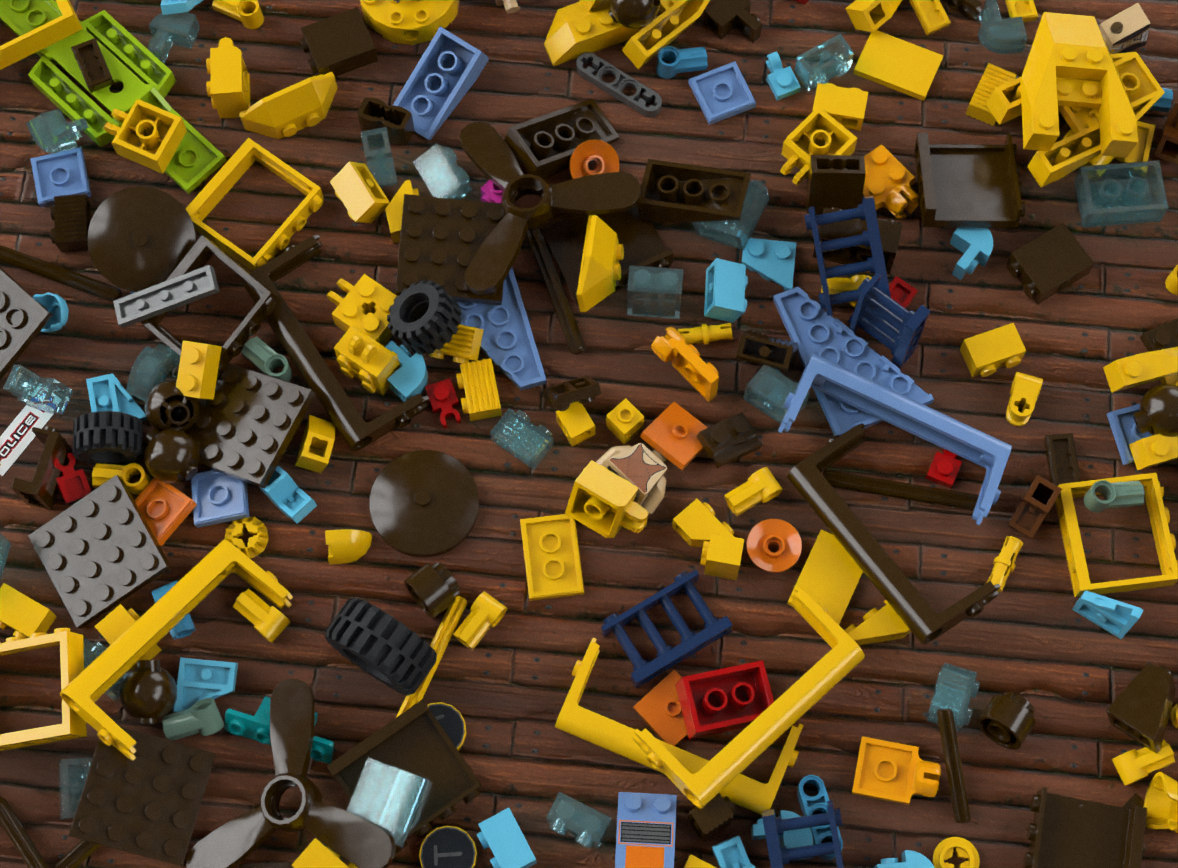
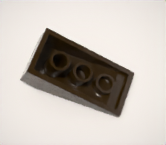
(547, 142)
(691, 193)

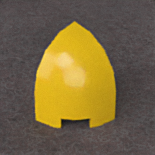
(347, 545)

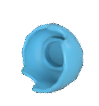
(59, 309)

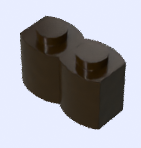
(377, 114)

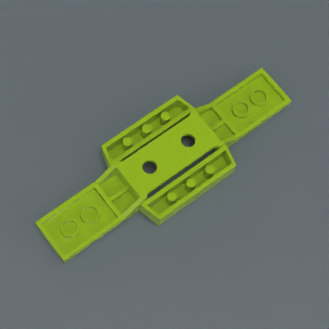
(129, 63)

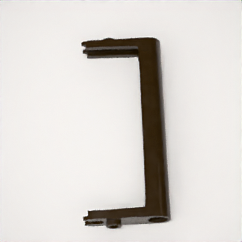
(312, 366)
(868, 553)

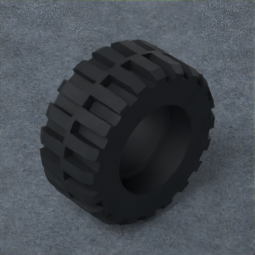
(381, 646)

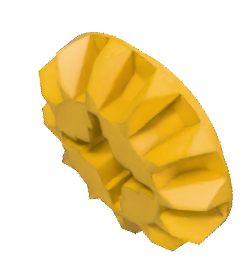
(256, 543)
(963, 849)

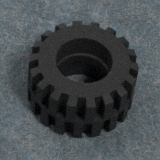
(424, 317)
(108, 438)

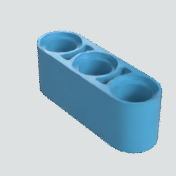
(816, 803)

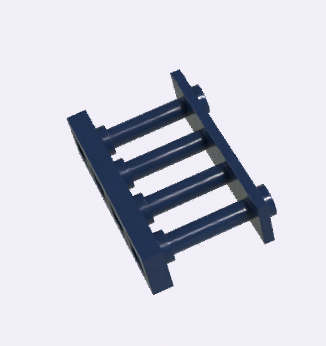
(869, 238)
(888, 320)
(667, 656)
(776, 826)

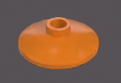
(600, 152)
(777, 533)

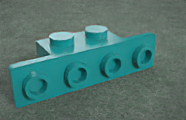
(258, 729)

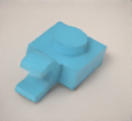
(781, 81)

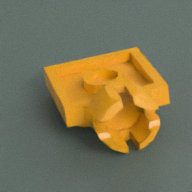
(889, 183)
(687, 362)
(893, 772)

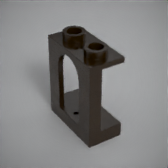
(34, 492)

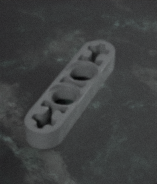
(615, 88)

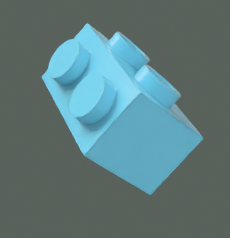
(725, 290)
(505, 841)

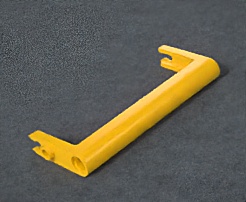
(153, 626)
(771, 723)
(618, 739)

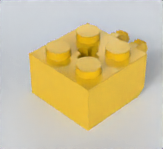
(229, 80)
(147, 135)
(815, 136)
(360, 304)
(366, 360)
(605, 502)

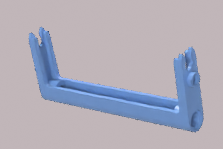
(909, 416)

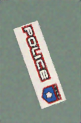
(20, 435)

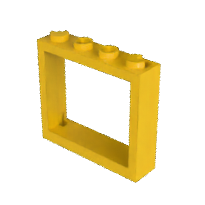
(42, 36)
(226, 179)
(1159, 520)
(71, 666)

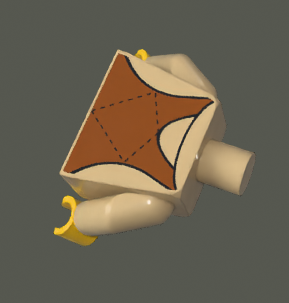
(642, 469)

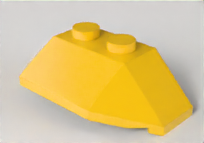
(583, 31)
(291, 108)
(599, 264)

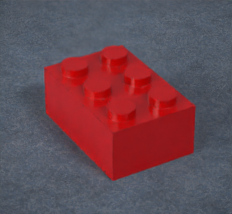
(723, 698)

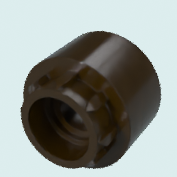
(433, 588)
(1007, 720)

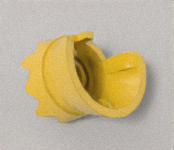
(1162, 803)

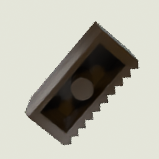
(72, 221)
(767, 350)
(712, 817)

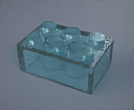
(1121, 194)

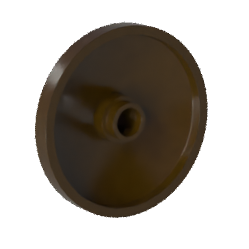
(139, 237)
(424, 503)

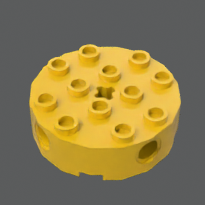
(409, 20)

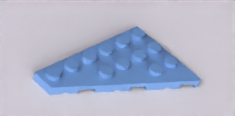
(507, 335)
(838, 343)

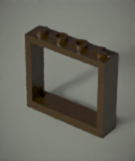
(196, 259)

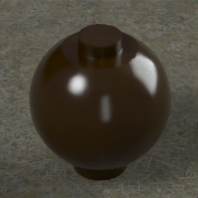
(634, 12)
(169, 408)
(1159, 411)
(171, 455)
(148, 692)

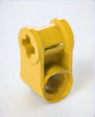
(1023, 395)

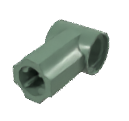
(266, 359)
(1115, 495)
(200, 718)

